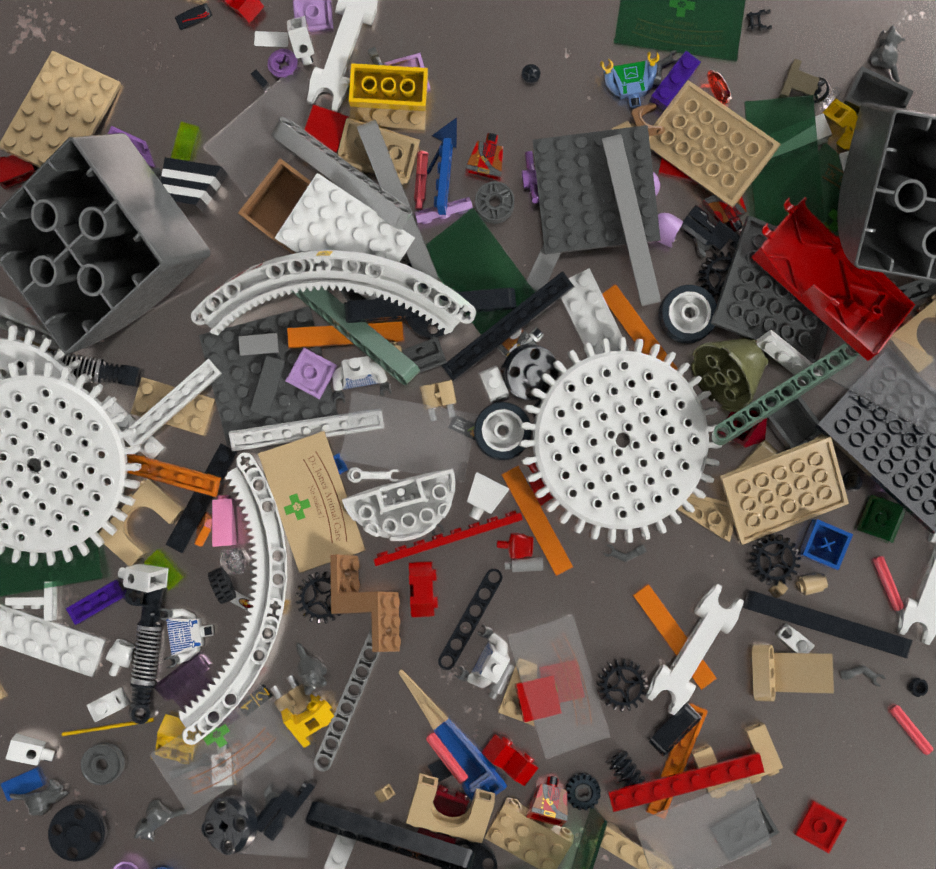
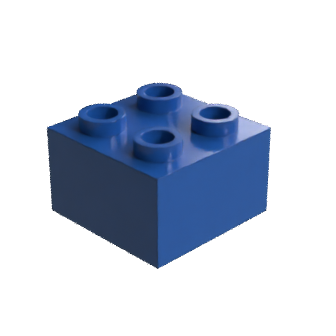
(825, 544)

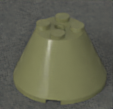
(730, 371)

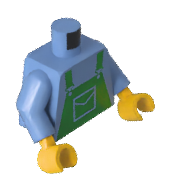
(631, 79)

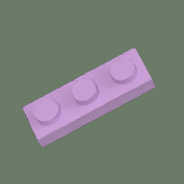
(426, 215)

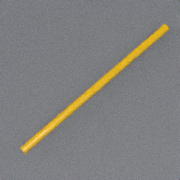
(102, 728)

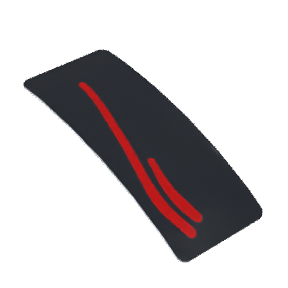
(193, 16)

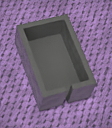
(875, 88)
(793, 422)

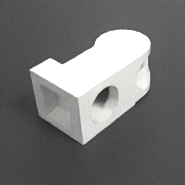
(794, 639)

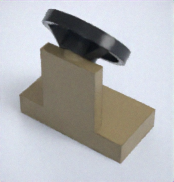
(803, 83)

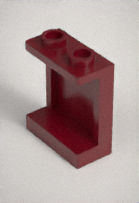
(449, 805)

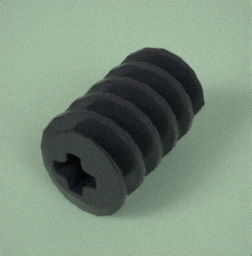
(625, 769)

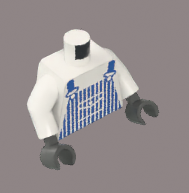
(358, 373)
(185, 634)
(490, 663)

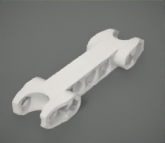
(332, 78)
(924, 606)
(678, 675)

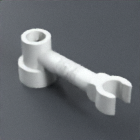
(369, 475)

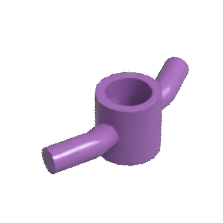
(529, 177)

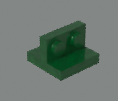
(881, 519)

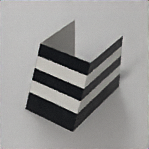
(192, 181)

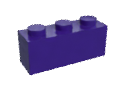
(675, 80)

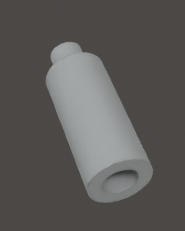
(525, 564)
(499, 687)

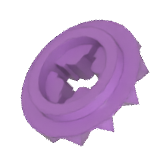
(279, 57)

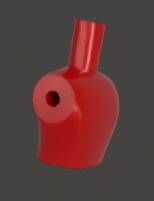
(518, 545)

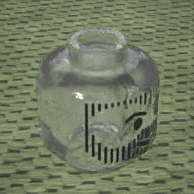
(233, 560)

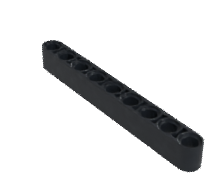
(382, 309)
(827, 624)
(389, 837)

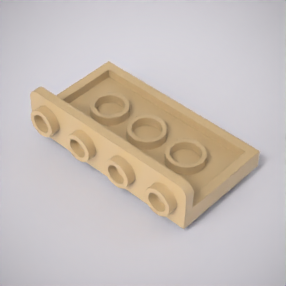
(400, 147)
(529, 839)

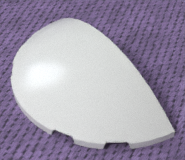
(404, 507)

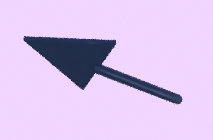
(447, 131)

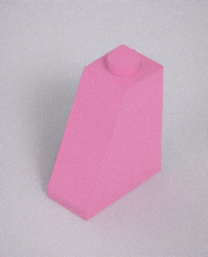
(224, 522)

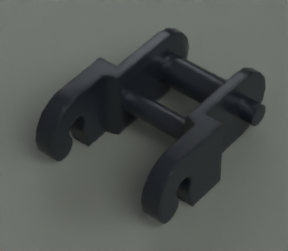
(752, 26)

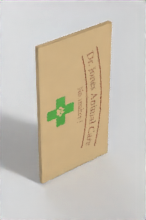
(310, 501)

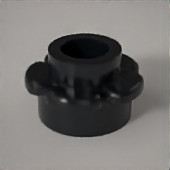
(923, 687)

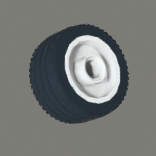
(692, 300)
(487, 430)

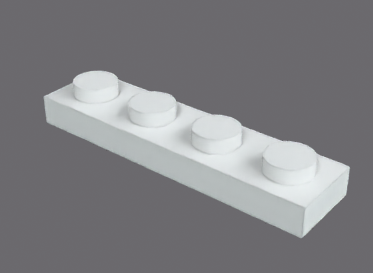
(784, 353)
(151, 447)

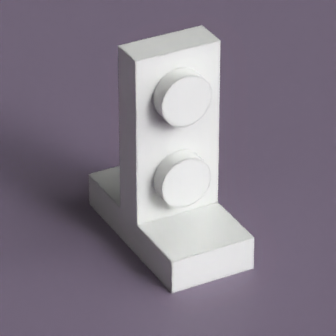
(49, 602)
(339, 853)

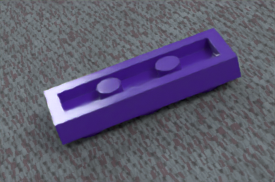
(95, 602)

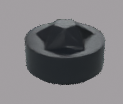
(530, 74)
(852, 481)

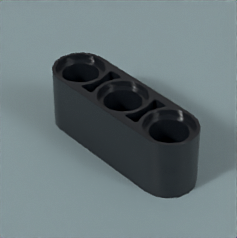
(675, 729)

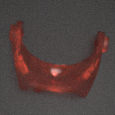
(714, 77)

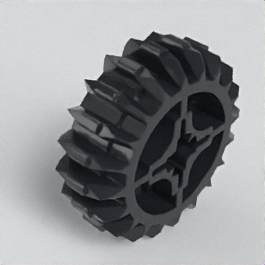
(715, 273)
(779, 553)
(306, 605)
(614, 686)

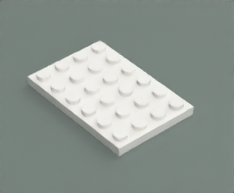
(339, 222)

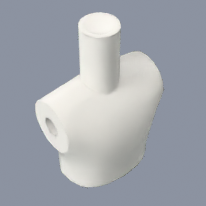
(120, 655)

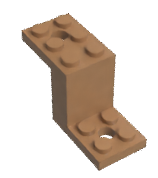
(381, 605)

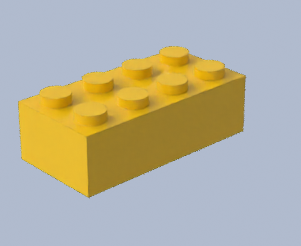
(388, 87)

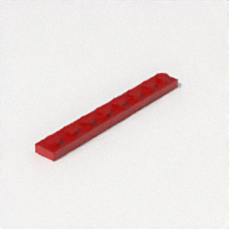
(439, 540)
(686, 782)

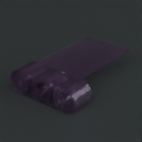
(185, 682)

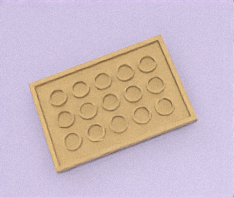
(60, 105)
(712, 143)
(784, 489)

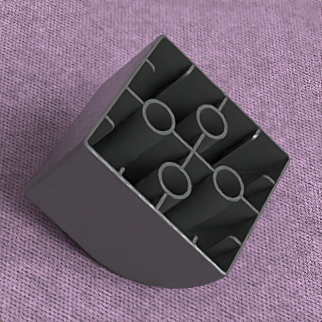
(890, 193)
(116, 246)

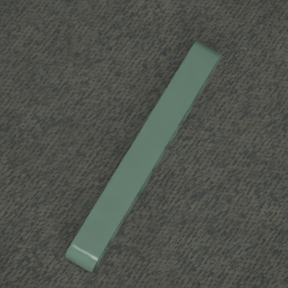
(361, 335)
(779, 399)

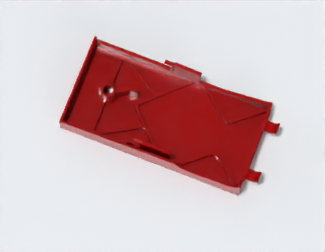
(811, 265)

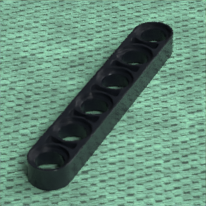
(473, 620)

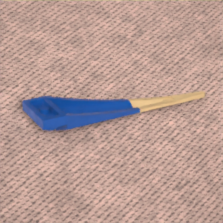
(477, 767)

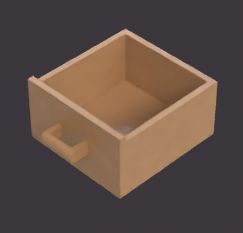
(275, 201)

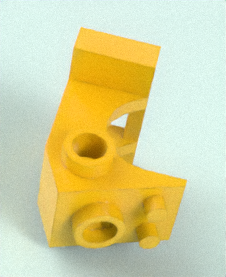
(844, 117)
(296, 723)

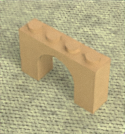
(908, 331)
(148, 495)
(759, 742)
(467, 826)
(623, 847)

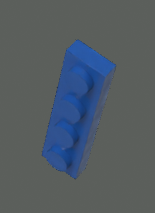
(444, 170)

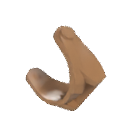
(637, 114)

